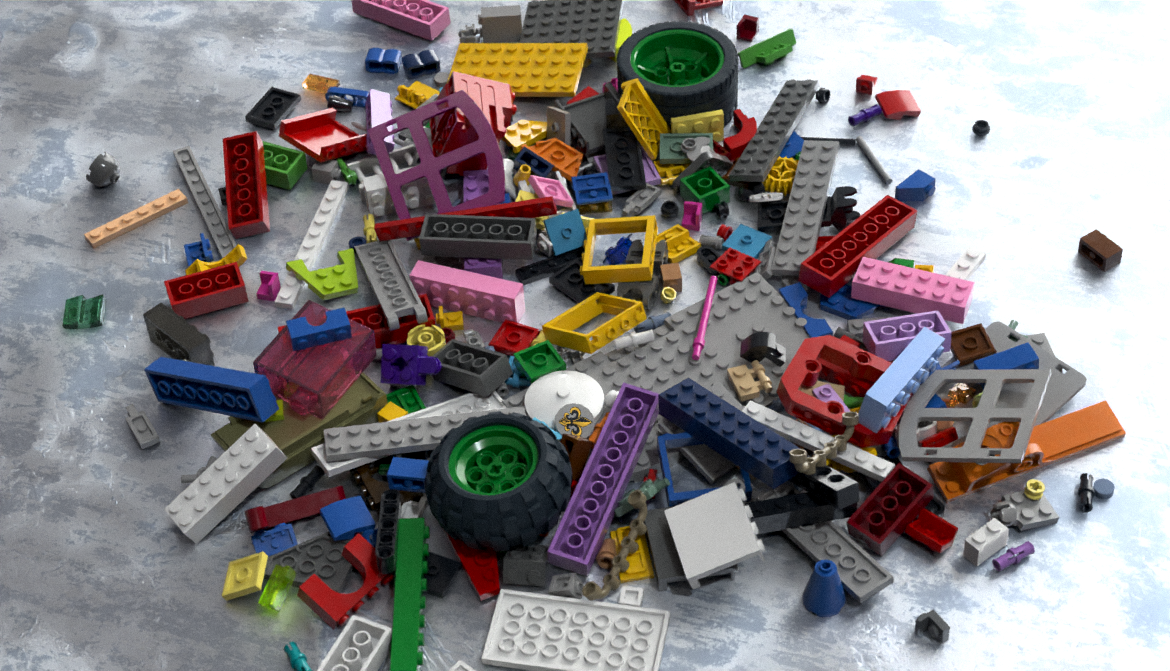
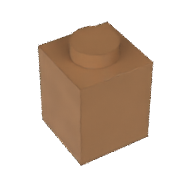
(671, 276)

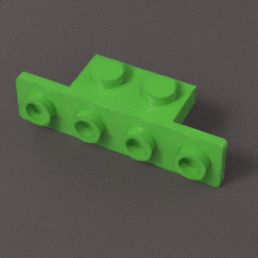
(769, 49)

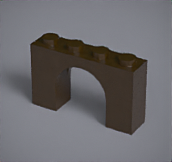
(373, 489)

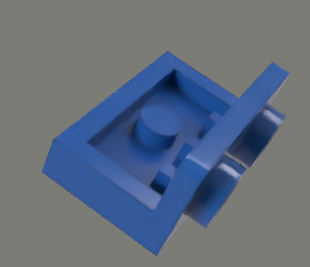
(199, 251)

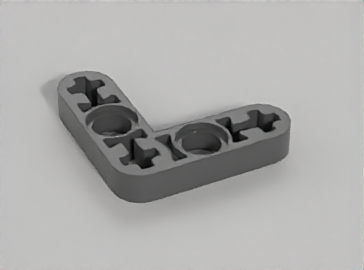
(718, 162)

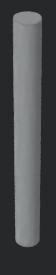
(874, 160)

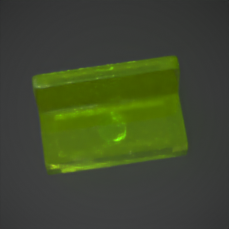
(277, 587)

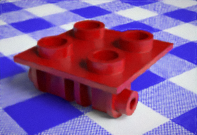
(735, 265)

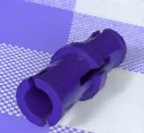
(864, 115)

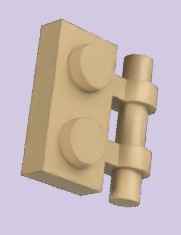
(744, 383)

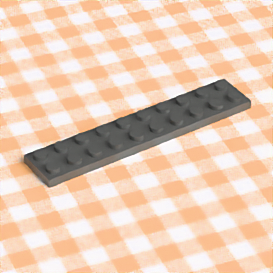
(774, 131)

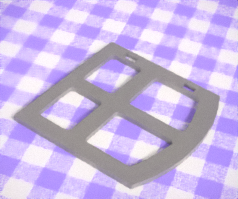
(980, 416)

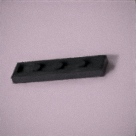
(547, 266)

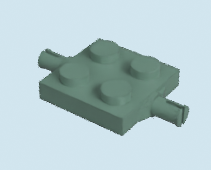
(648, 487)

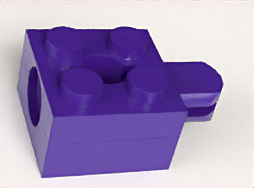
(407, 364)

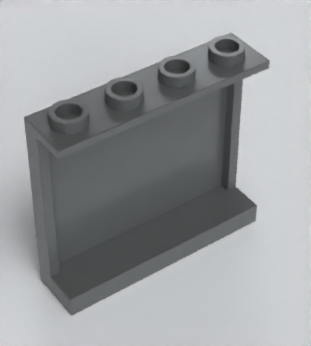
(588, 119)
(664, 552)

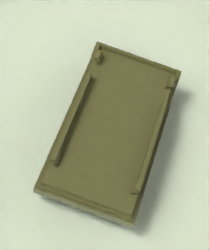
(301, 432)

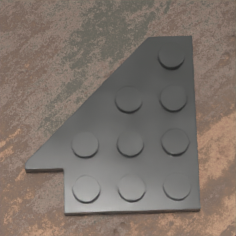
(315, 556)

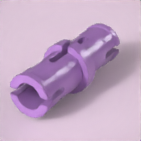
(1024, 550)

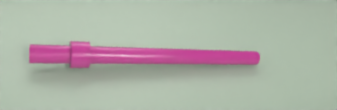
(699, 342)

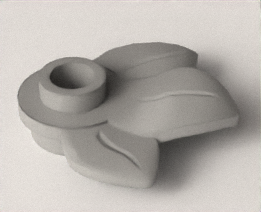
(695, 147)

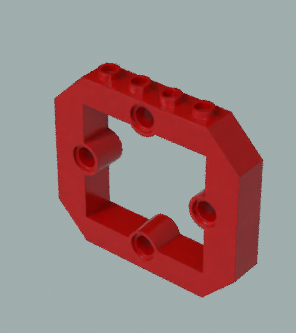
(805, 370)

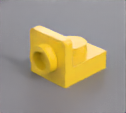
(451, 320)

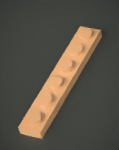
(135, 218)

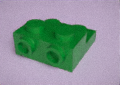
(538, 361)

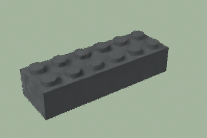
(478, 236)

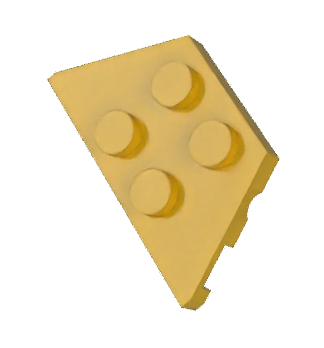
(523, 133)

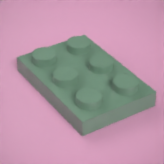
(671, 147)

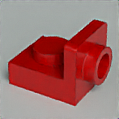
(866, 84)

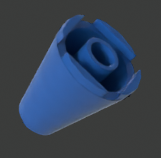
(824, 590)

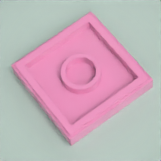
(549, 187)

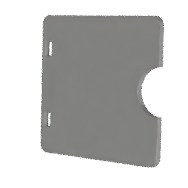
(1015, 395)

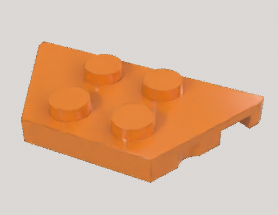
(562, 156)

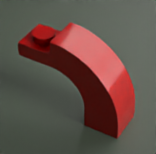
(747, 130)

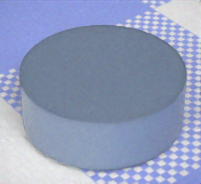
(1104, 488)

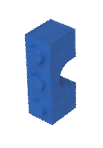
(304, 335)

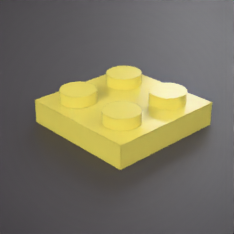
(244, 576)

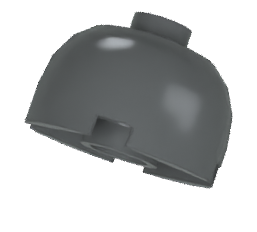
(104, 170)

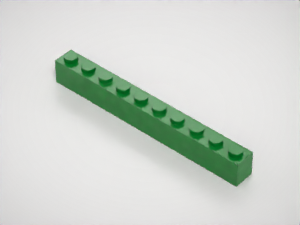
(409, 598)

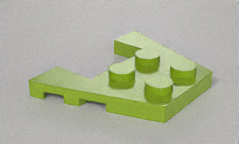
(330, 281)

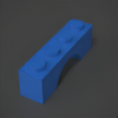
(797, 298)

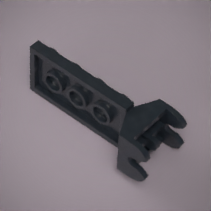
(622, 152)
(837, 211)

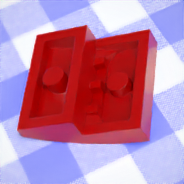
(897, 103)

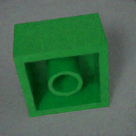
(705, 188)

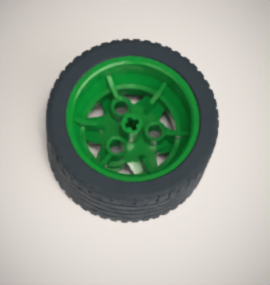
(682, 68)

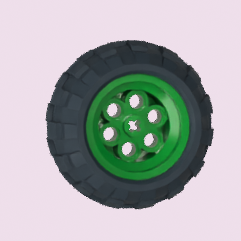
(498, 481)

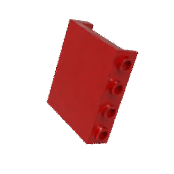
(322, 135)

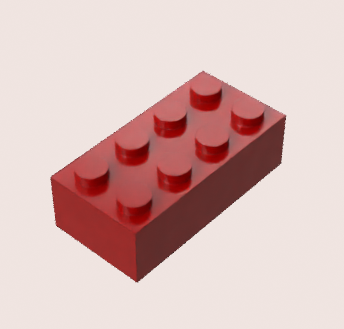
(206, 291)

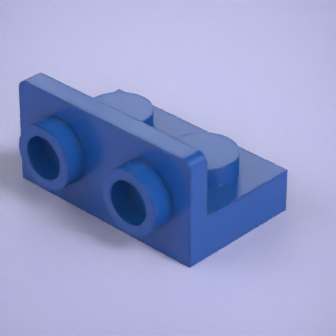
(274, 540)

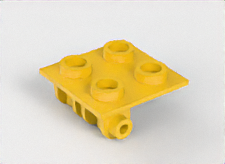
(414, 94)

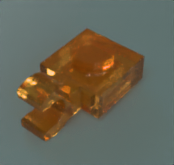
(960, 393)

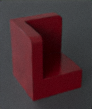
(747, 28)

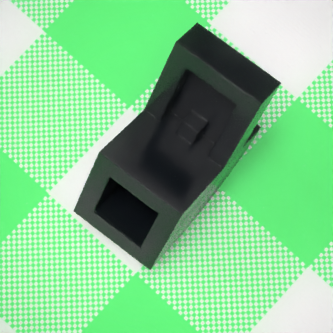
(761, 346)

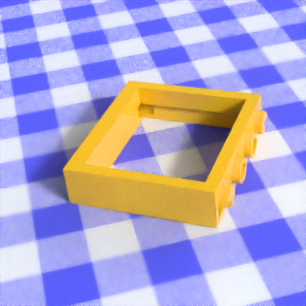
(625, 272)
(560, 329)

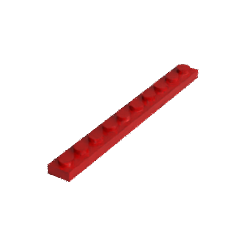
(522, 209)

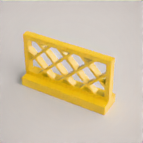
(643, 108)

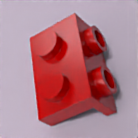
(932, 531)

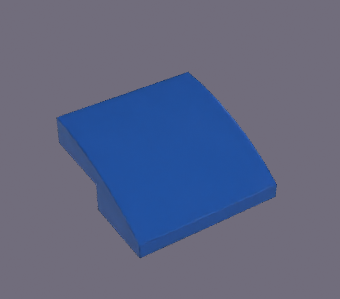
(592, 188)
(347, 518)

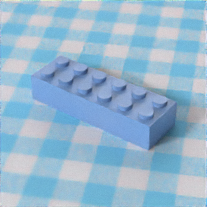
(901, 380)

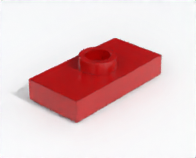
(940, 439)

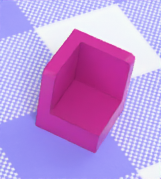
(692, 216)
(269, 286)

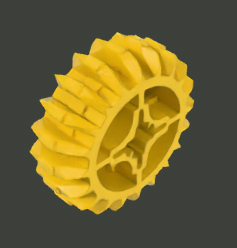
(781, 176)

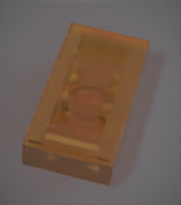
(319, 83)

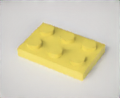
(700, 123)

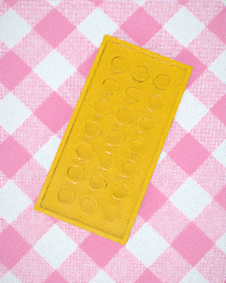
(526, 67)

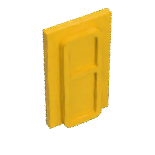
(639, 562)

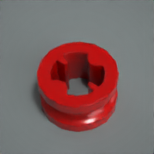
(724, 231)

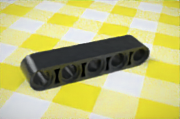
(388, 531)

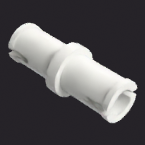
(634, 339)

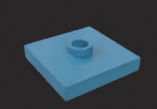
(565, 231)
(747, 241)

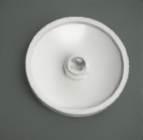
(561, 388)

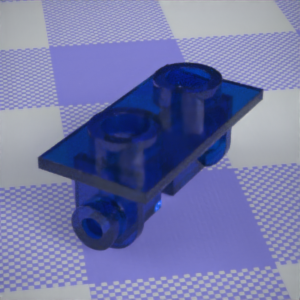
(615, 255)

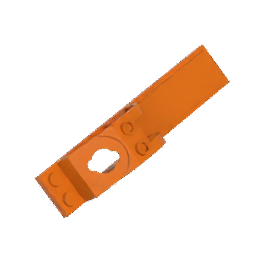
(1047, 445)

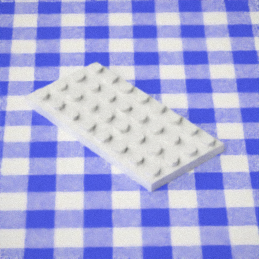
(573, 634)

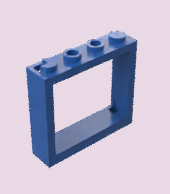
(681, 440)

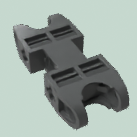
(644, 290)

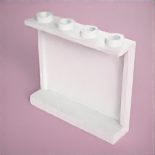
(714, 532)

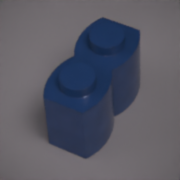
(421, 64)

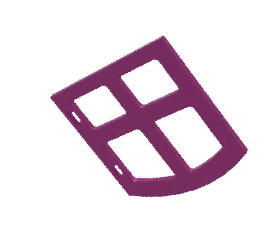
(431, 166)

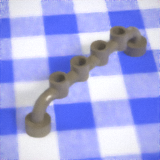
(808, 465)
(629, 546)

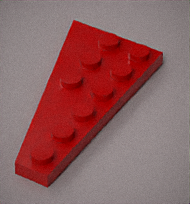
(479, 566)

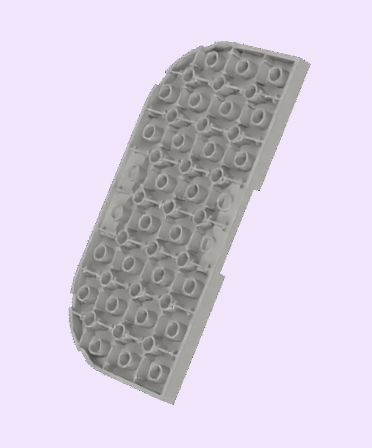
(660, 364)

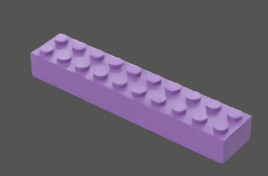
(604, 480)

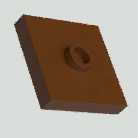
(971, 344)

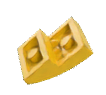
(679, 243)

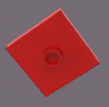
(513, 337)

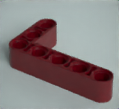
(291, 510)

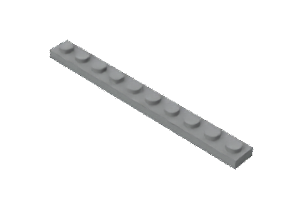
(204, 200)

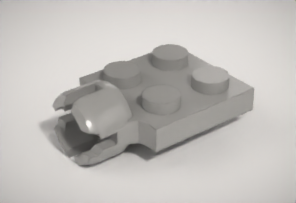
(1024, 512)

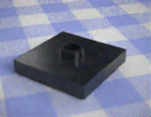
(440, 574)

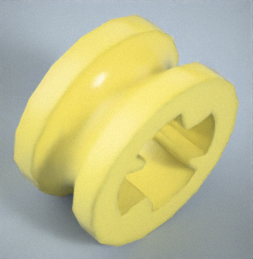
(1034, 494)

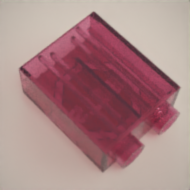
(318, 375)

